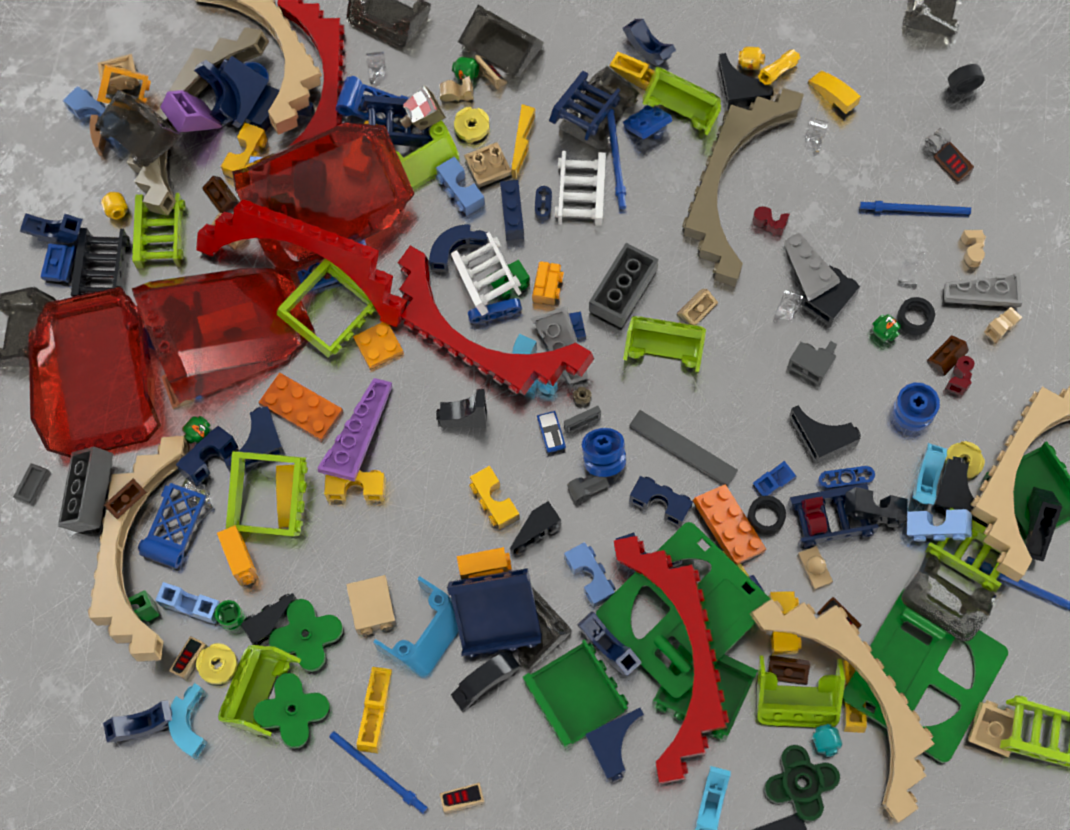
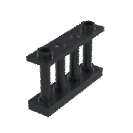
(84, 256)

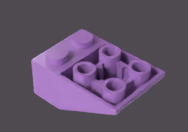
(188, 112)

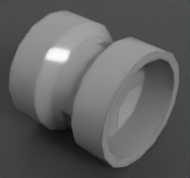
(936, 141)

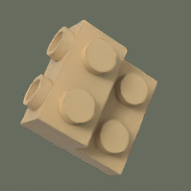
(116, 80)
(992, 726)

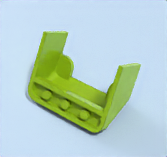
(683, 98)
(422, 163)
(665, 339)
(252, 685)
(799, 704)

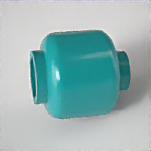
(827, 740)

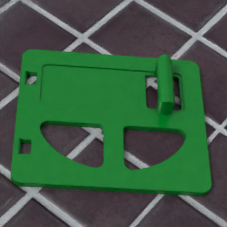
(725, 603)
(916, 666)

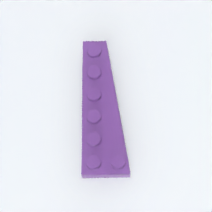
(352, 444)

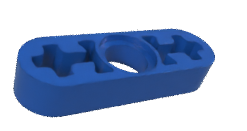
(495, 311)
(851, 471)

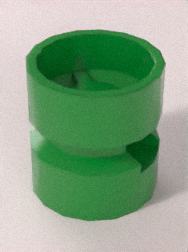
(230, 615)

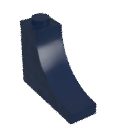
(245, 84)
(259, 113)
(262, 437)
(607, 744)

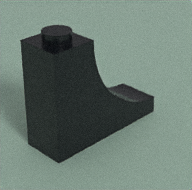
(739, 88)
(464, 413)
(822, 439)
(953, 487)
(1044, 515)

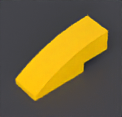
(632, 70)
(835, 91)
(284, 484)

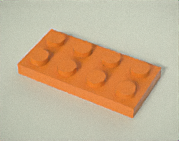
(301, 407)
(729, 524)

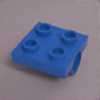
(647, 121)

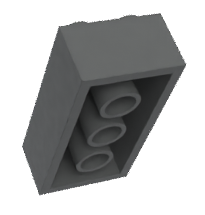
(623, 285)
(85, 489)

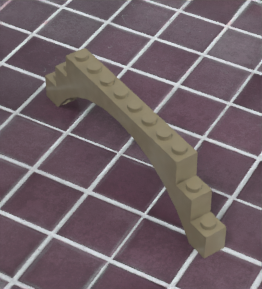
(154, 177)
(704, 218)

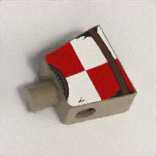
(422, 110)

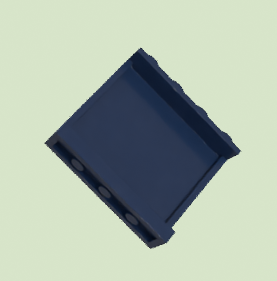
(495, 612)

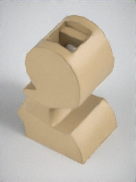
(452, 91)
(974, 254)
(1004, 322)

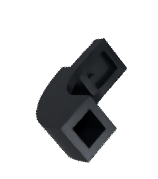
(484, 677)

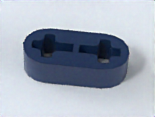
(539, 203)

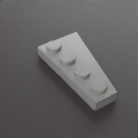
(810, 268)
(992, 291)
(558, 332)

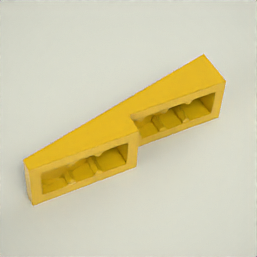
(526, 119)
(374, 710)
(853, 719)

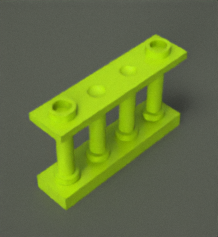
(141, 239)
(971, 571)
(1033, 748)

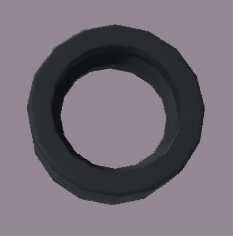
(966, 79)
(920, 303)
(774, 502)

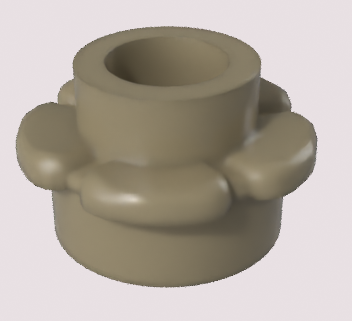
(582, 400)

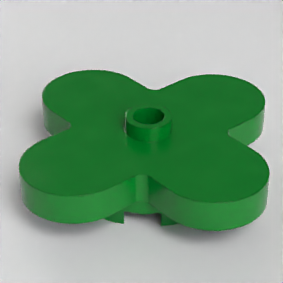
(321, 631)
(292, 725)

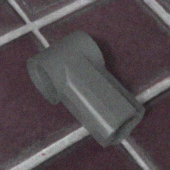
(582, 488)

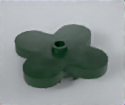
(817, 779)

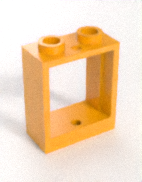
(106, 77)
(237, 555)
(484, 563)

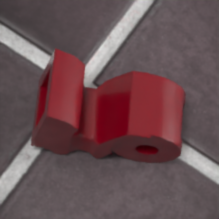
(763, 218)
(963, 375)
(815, 517)

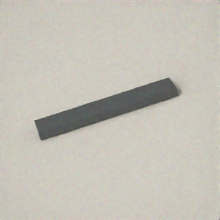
(683, 448)

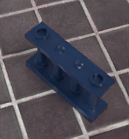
(574, 93)
(393, 106)
(837, 496)

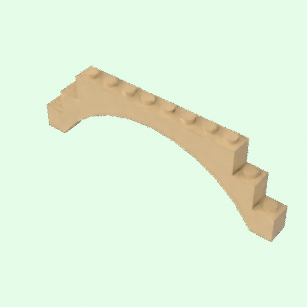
(299, 70)
(996, 501)
(109, 599)
(905, 732)

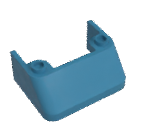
(434, 641)

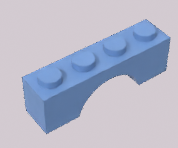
(83, 105)

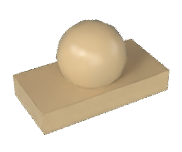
(815, 567)

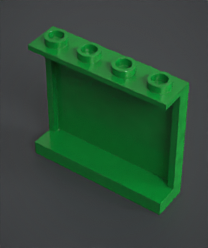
(1044, 471)
(735, 683)
(576, 694)

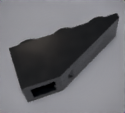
(538, 524)
(271, 617)

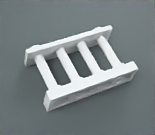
(596, 197)
(469, 274)

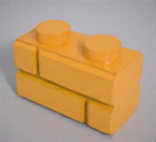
(547, 283)

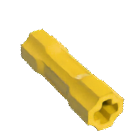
(785, 62)

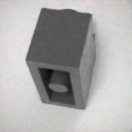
(812, 362)

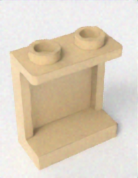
(371, 605)

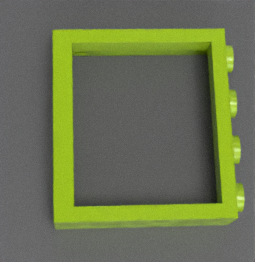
(324, 267)
(236, 491)

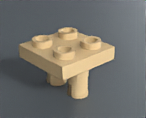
(488, 164)

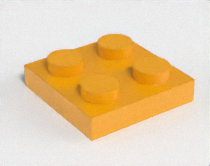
(378, 345)

